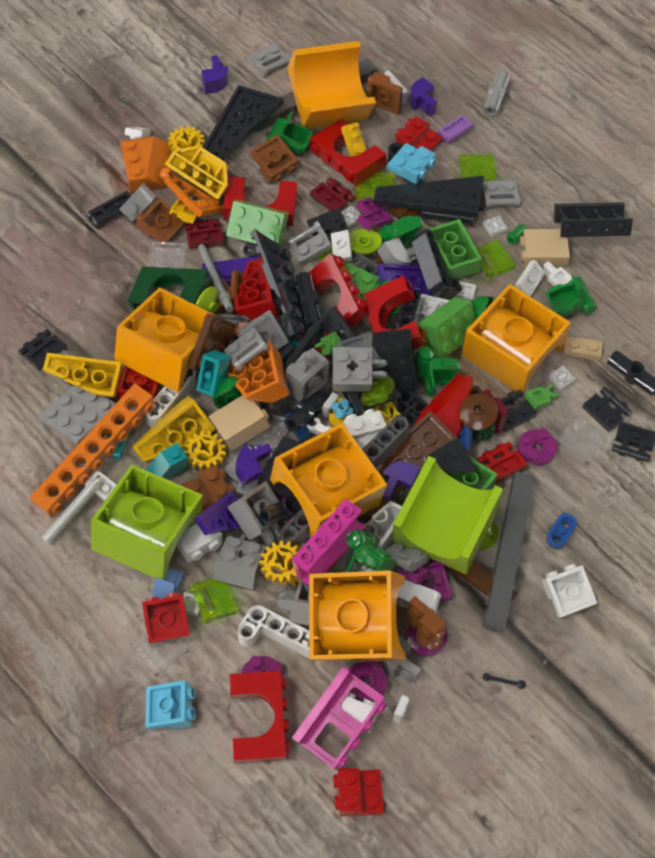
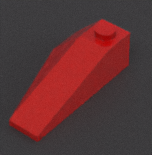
(255, 293)
(448, 402)

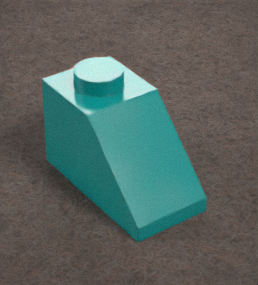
(212, 371)
(169, 462)

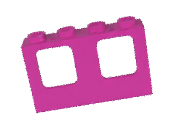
(327, 543)
(329, 710)

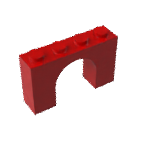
(353, 168)
(285, 201)
(331, 272)
(385, 299)
(272, 744)

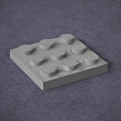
(76, 413)

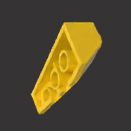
(89, 374)
(173, 428)

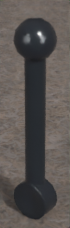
(520, 684)

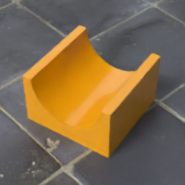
(329, 85)
(514, 337)
(160, 338)
(327, 473)
(354, 616)

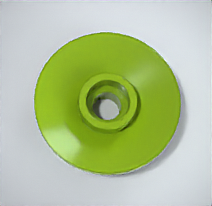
(365, 241)
(209, 299)

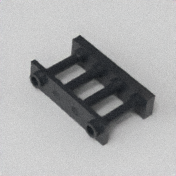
(592, 219)
(357, 405)

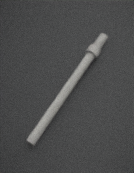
(224, 296)

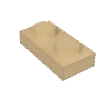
(583, 347)

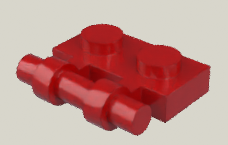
(505, 465)

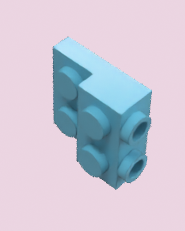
(412, 163)
(170, 705)

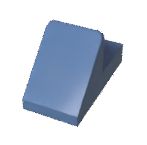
(168, 585)

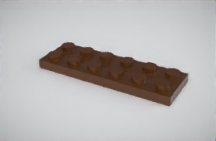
(423, 439)

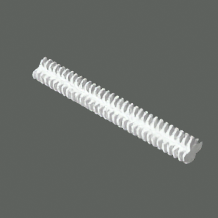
(75, 505)

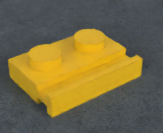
(183, 212)

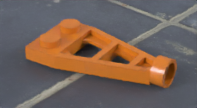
(204, 207)

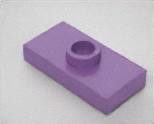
(455, 128)

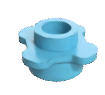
(339, 413)

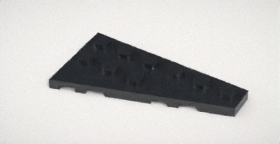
(240, 119)
(448, 196)
(281, 278)

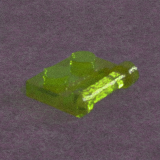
(497, 257)
(218, 596)

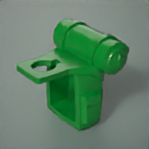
(293, 135)
(404, 229)
(570, 297)
(435, 370)
(367, 552)

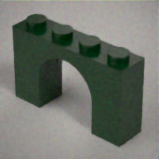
(151, 278)

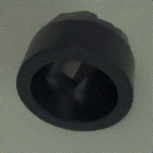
(249, 246)

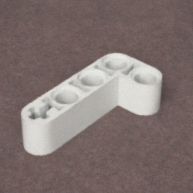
(171, 397)
(409, 590)
(281, 635)

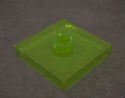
(477, 166)
(367, 188)

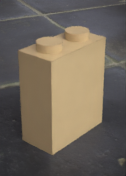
(544, 246)
(239, 421)

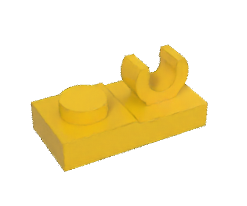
(353, 139)

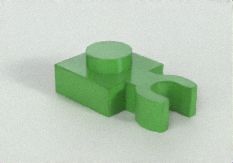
(327, 343)
(539, 397)

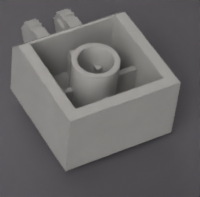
(362, 361)
(307, 375)
(247, 513)
(239, 562)
(297, 603)

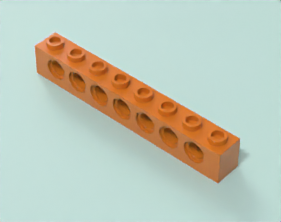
(93, 440)

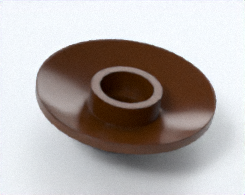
(482, 419)

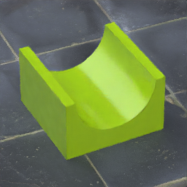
(446, 517)
(144, 521)

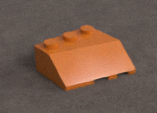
(144, 161)
(262, 377)

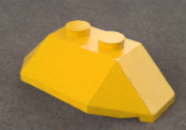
(200, 169)

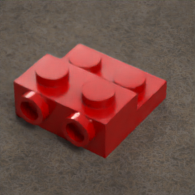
(418, 134)
(130, 377)
(165, 618)
(358, 792)

